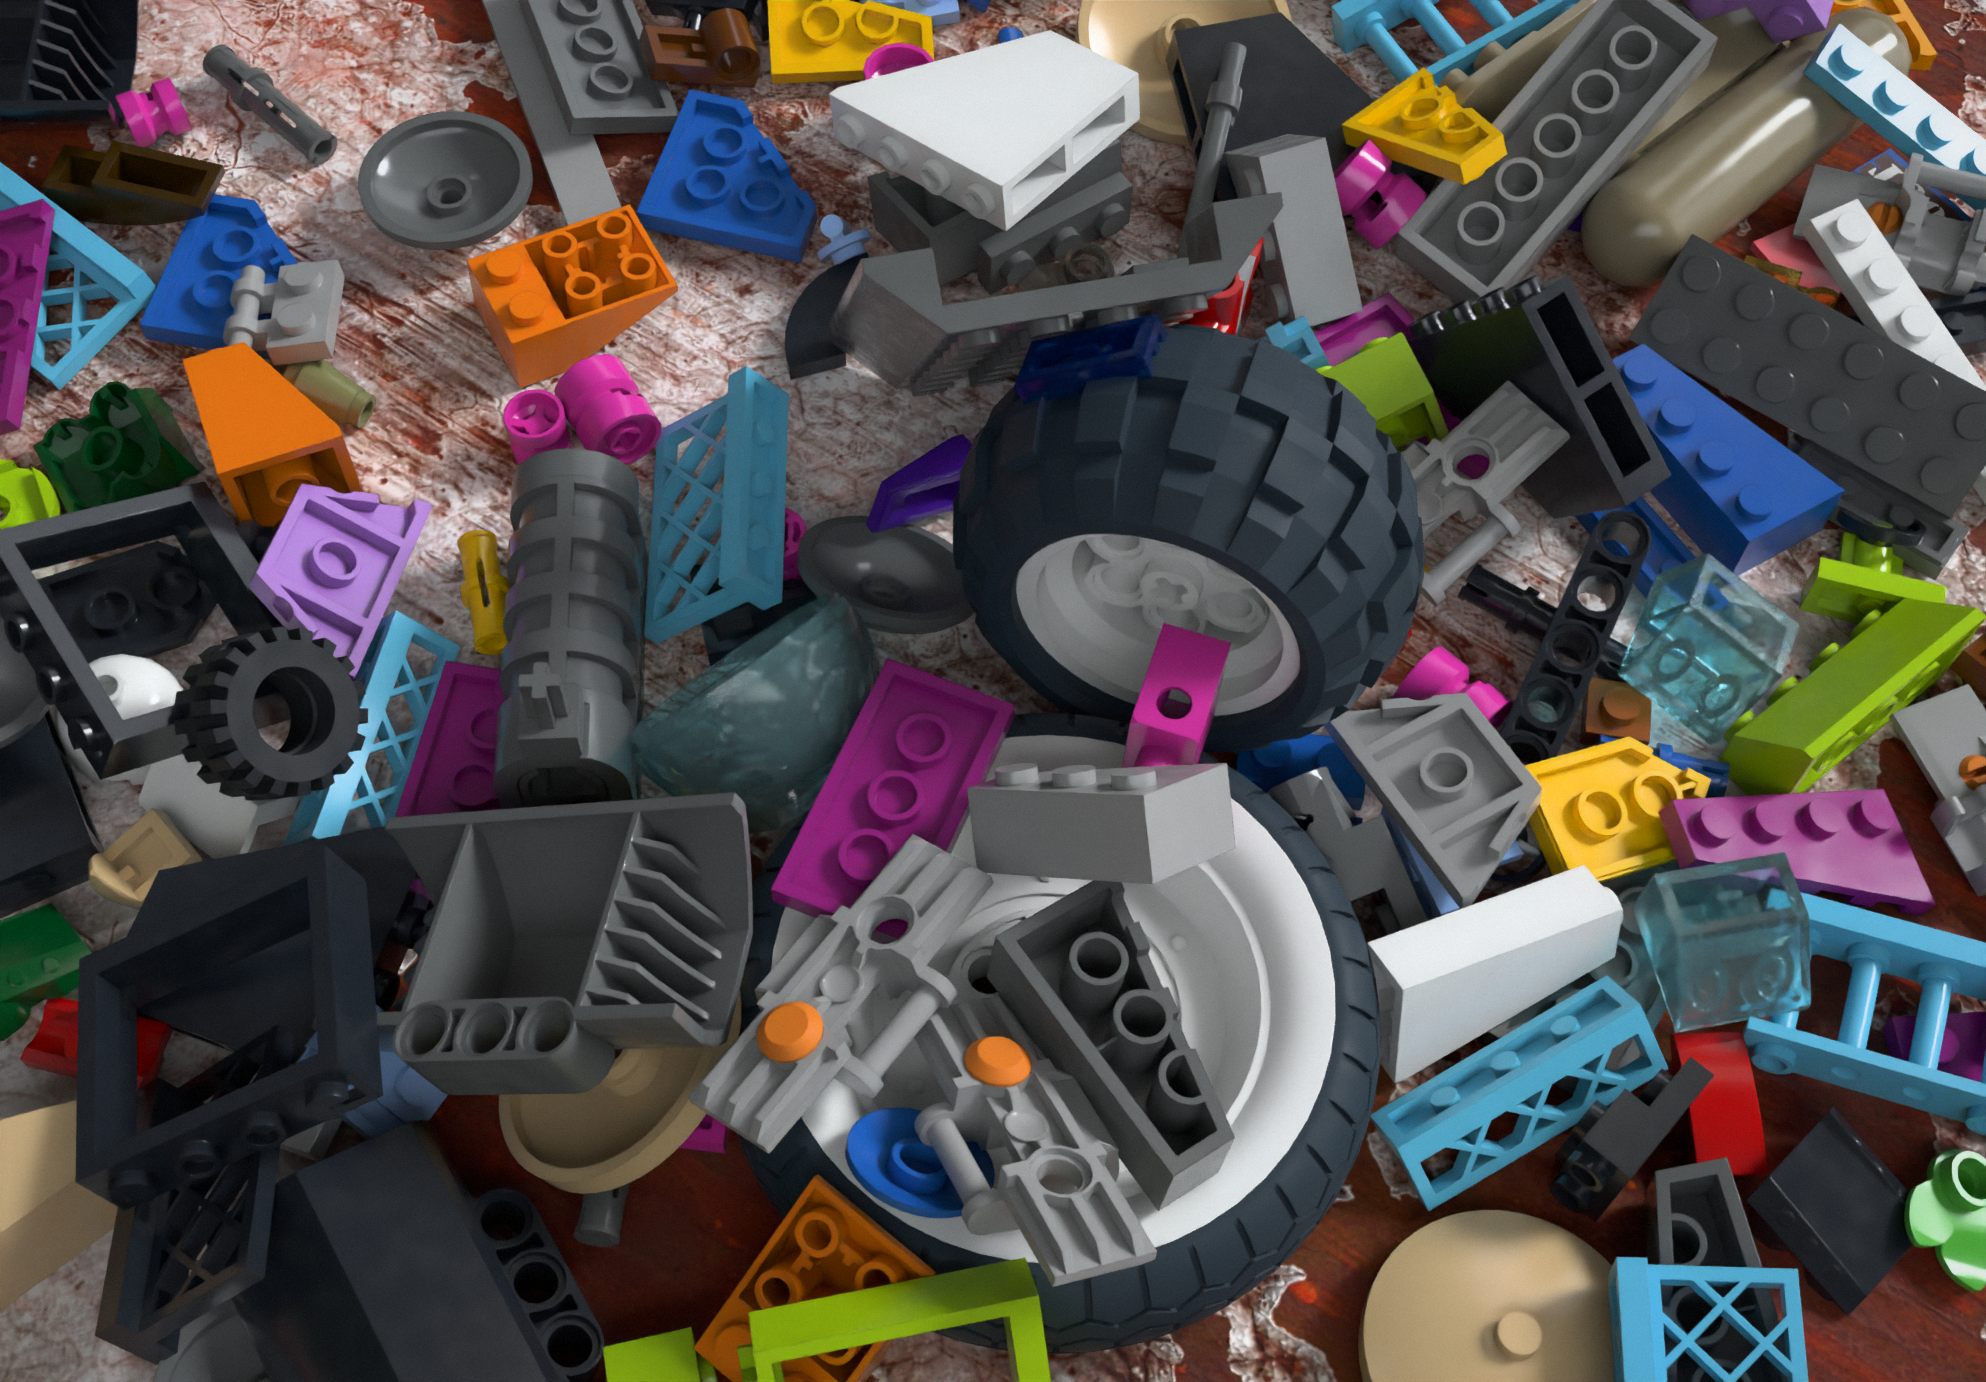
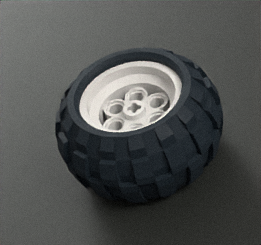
(1200, 500)

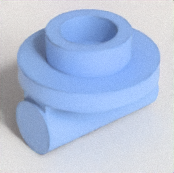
(844, 242)

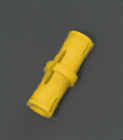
(481, 561)

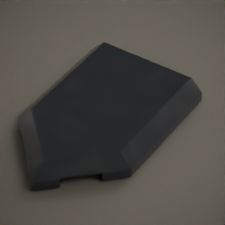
(131, 602)

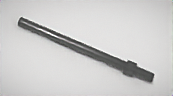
(1222, 104)

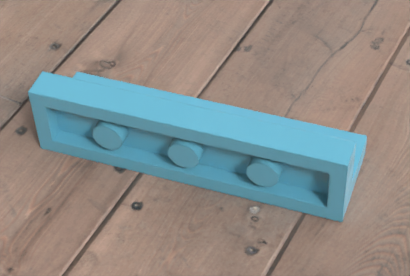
(385, 661)
(1516, 1078)

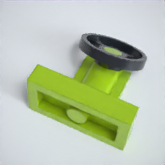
(1866, 573)

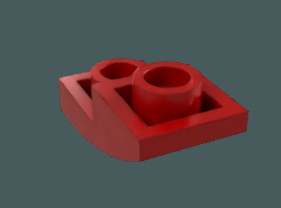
(1727, 1111)

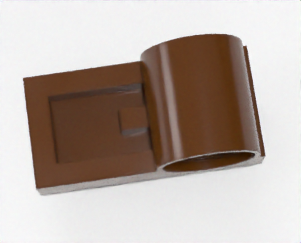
(714, 54)

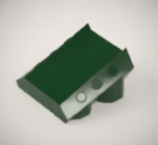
(118, 450)
(36, 963)

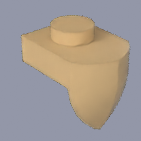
(132, 862)

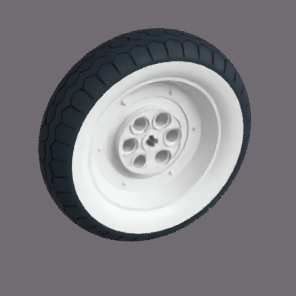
(1265, 991)

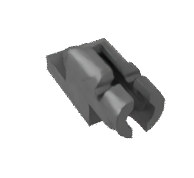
(1359, 854)

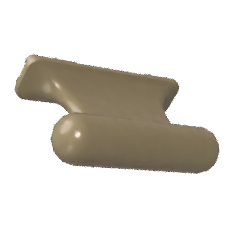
(1716, 153)

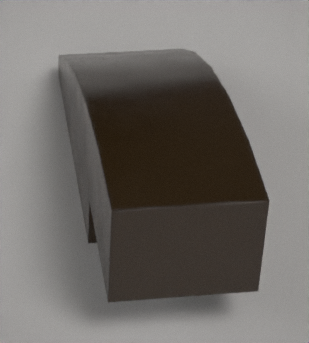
(131, 185)

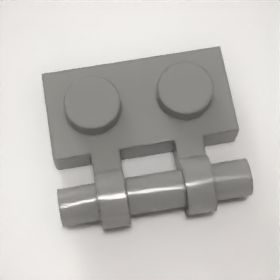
(302, 306)

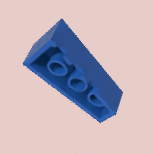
(1729, 479)

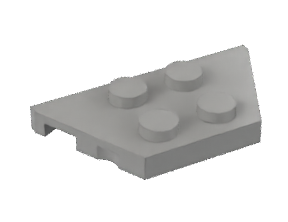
(1443, 783)

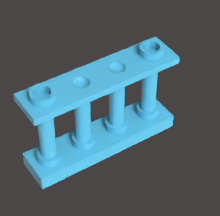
(1369, 20)
(1872, 947)

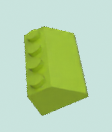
(1846, 696)

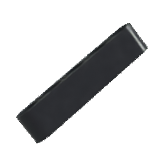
(1578, 629)

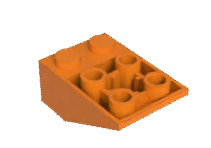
(568, 292)
(815, 1253)

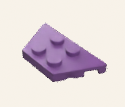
(337, 565)

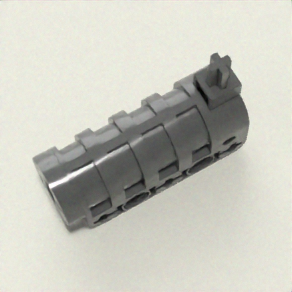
(572, 633)

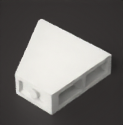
(992, 123)

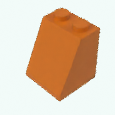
(264, 434)

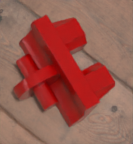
(56, 1043)

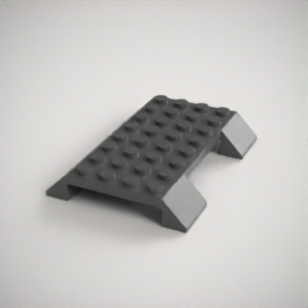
(904, 334)

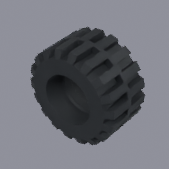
(223, 726)

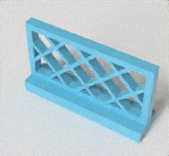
(93, 261)
(747, 505)
(1640, 1323)

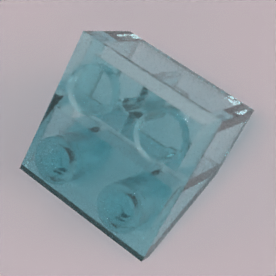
(1707, 646)
(1727, 941)

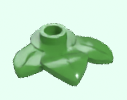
(1951, 1215)

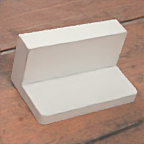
(206, 817)

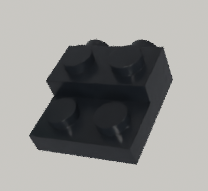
(1617, 1140)

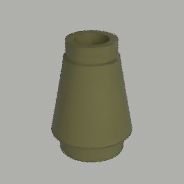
(332, 391)

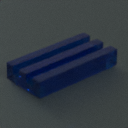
(1128, 354)

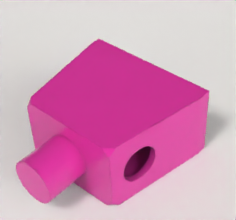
(1167, 729)

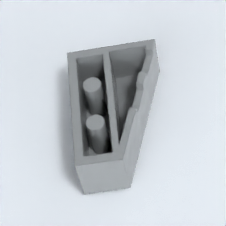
(1307, 244)
(1101, 821)

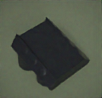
(1834, 1212)

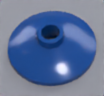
(901, 1169)

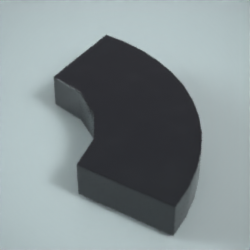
(806, 331)

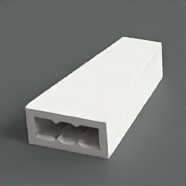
(1486, 964)

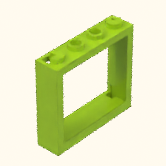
(902, 1311)

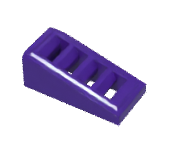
(921, 487)

